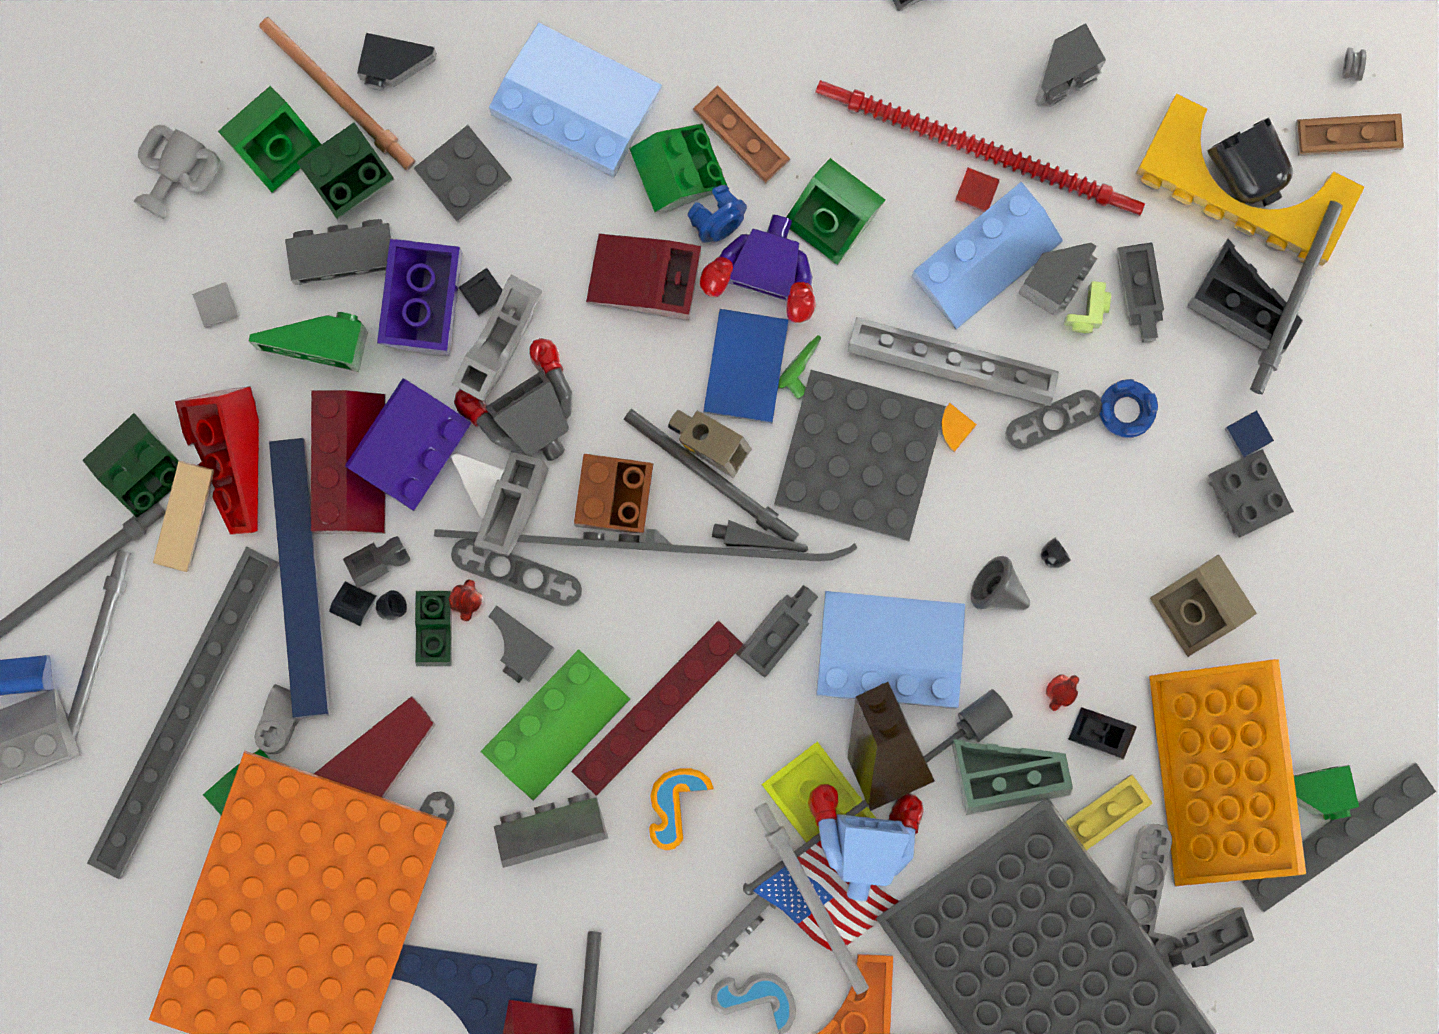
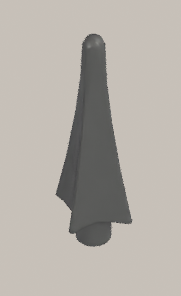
(742, 536)

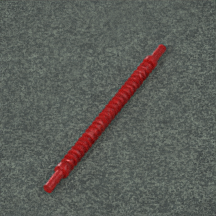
(1102, 194)

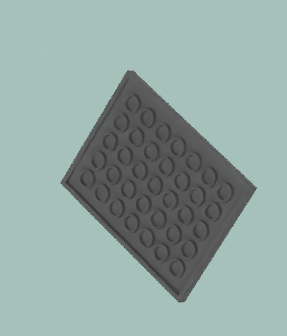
(1037, 942)

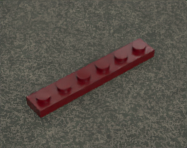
(657, 708)

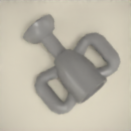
(174, 165)

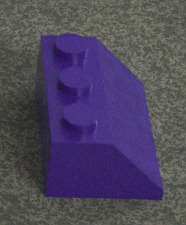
(420, 296)
(408, 444)

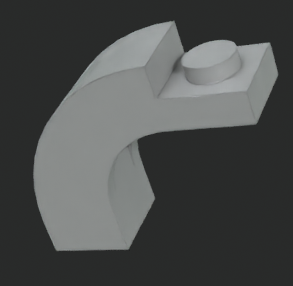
(499, 339)

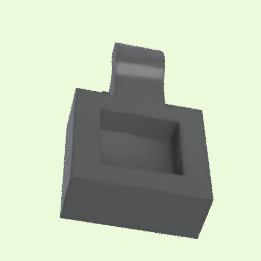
(371, 562)

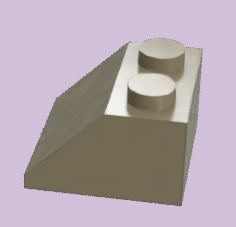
(1203, 605)

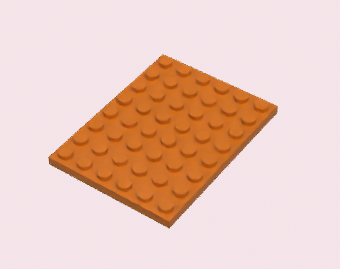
(297, 908)

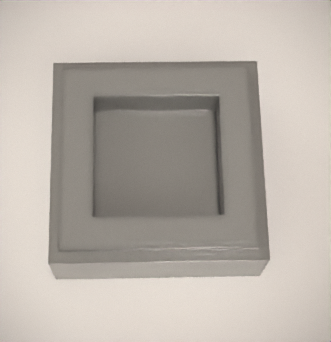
(215, 305)

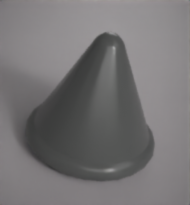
(999, 587)

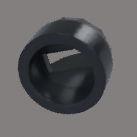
(1054, 554)
(391, 605)

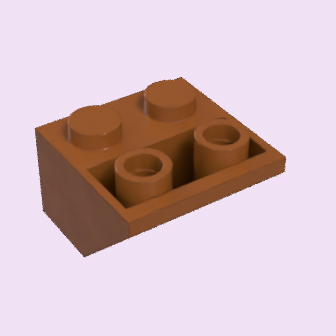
(613, 494)

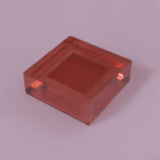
(977, 190)

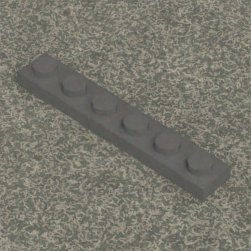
(1345, 834)

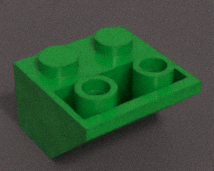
(677, 166)

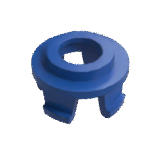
(721, 223)
(1142, 395)

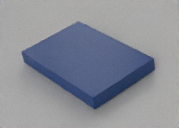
(745, 366)

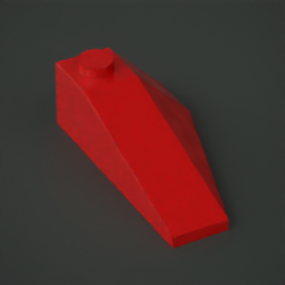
(227, 440)

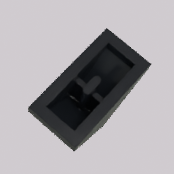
(1102, 733)

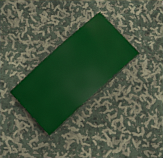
(433, 628)

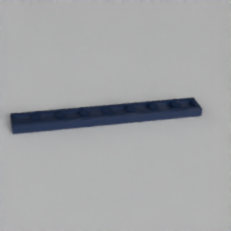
(298, 579)

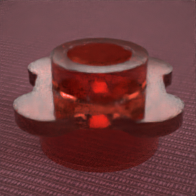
(465, 599)
(1062, 691)

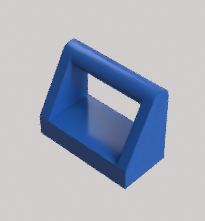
(25, 675)

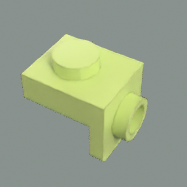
(1097, 303)

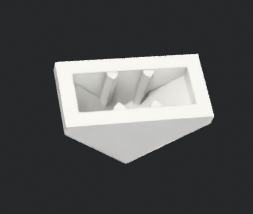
(478, 480)

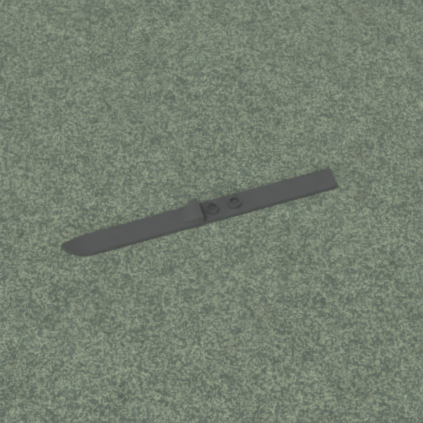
(656, 542)

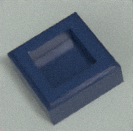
(1249, 434)

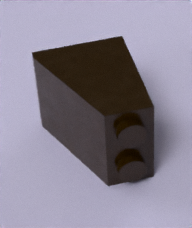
(884, 749)

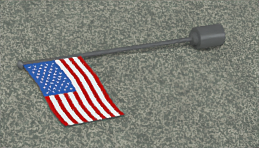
(852, 916)

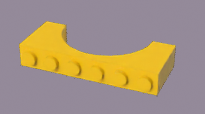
(1178, 165)

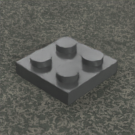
(462, 173)

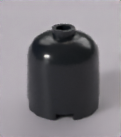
(1253, 164)

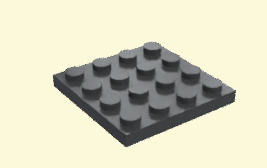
(859, 455)

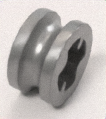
(1354, 64)

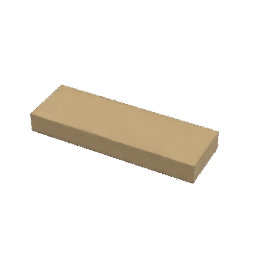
(183, 516)

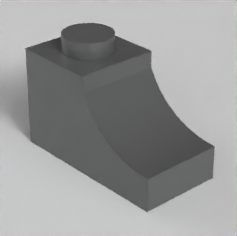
(522, 648)

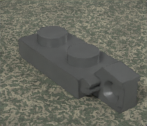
(1141, 288)
(778, 631)
(1213, 940)

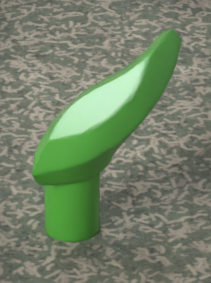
(796, 367)

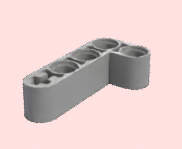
(1152, 892)

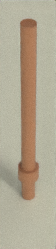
(384, 139)

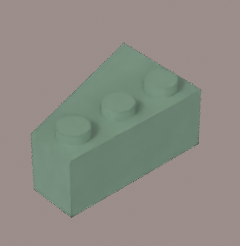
(1008, 777)

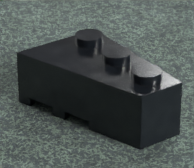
(1240, 299)

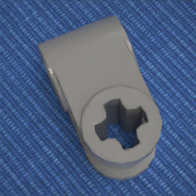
(276, 715)

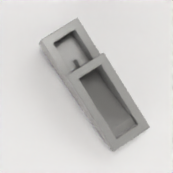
(511, 503)

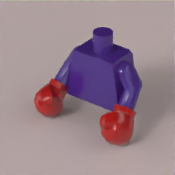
(765, 265)

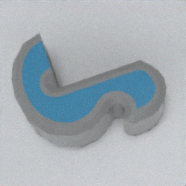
(756, 991)

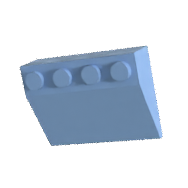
(575, 99)
(892, 641)

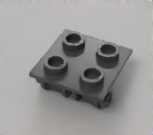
(1250, 493)

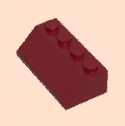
(340, 497)

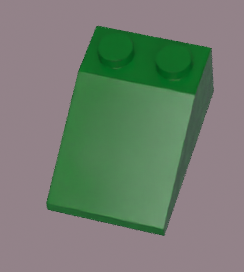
(320, 340)

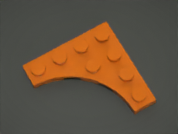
(871, 1009)

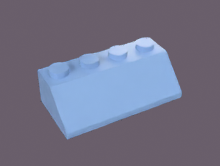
(987, 255)

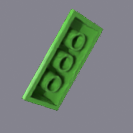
(555, 725)

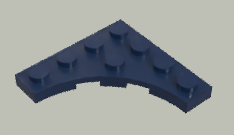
(469, 984)

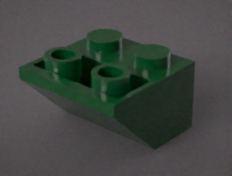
(345, 170)
(134, 465)

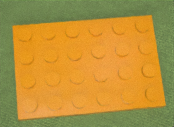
(1227, 773)

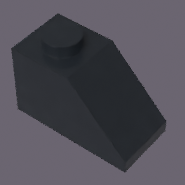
(391, 60)

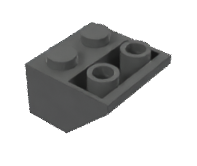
(1070, 63)
(1054, 274)

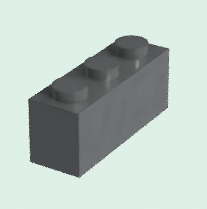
(338, 252)

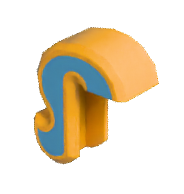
(666, 804)

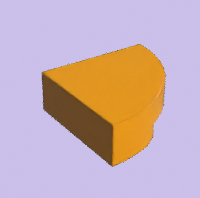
(955, 427)

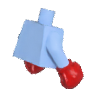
(866, 848)

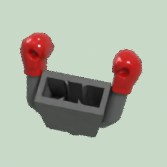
(531, 413)

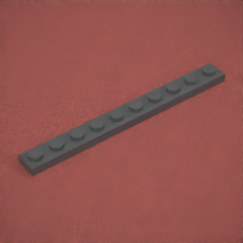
(182, 713)

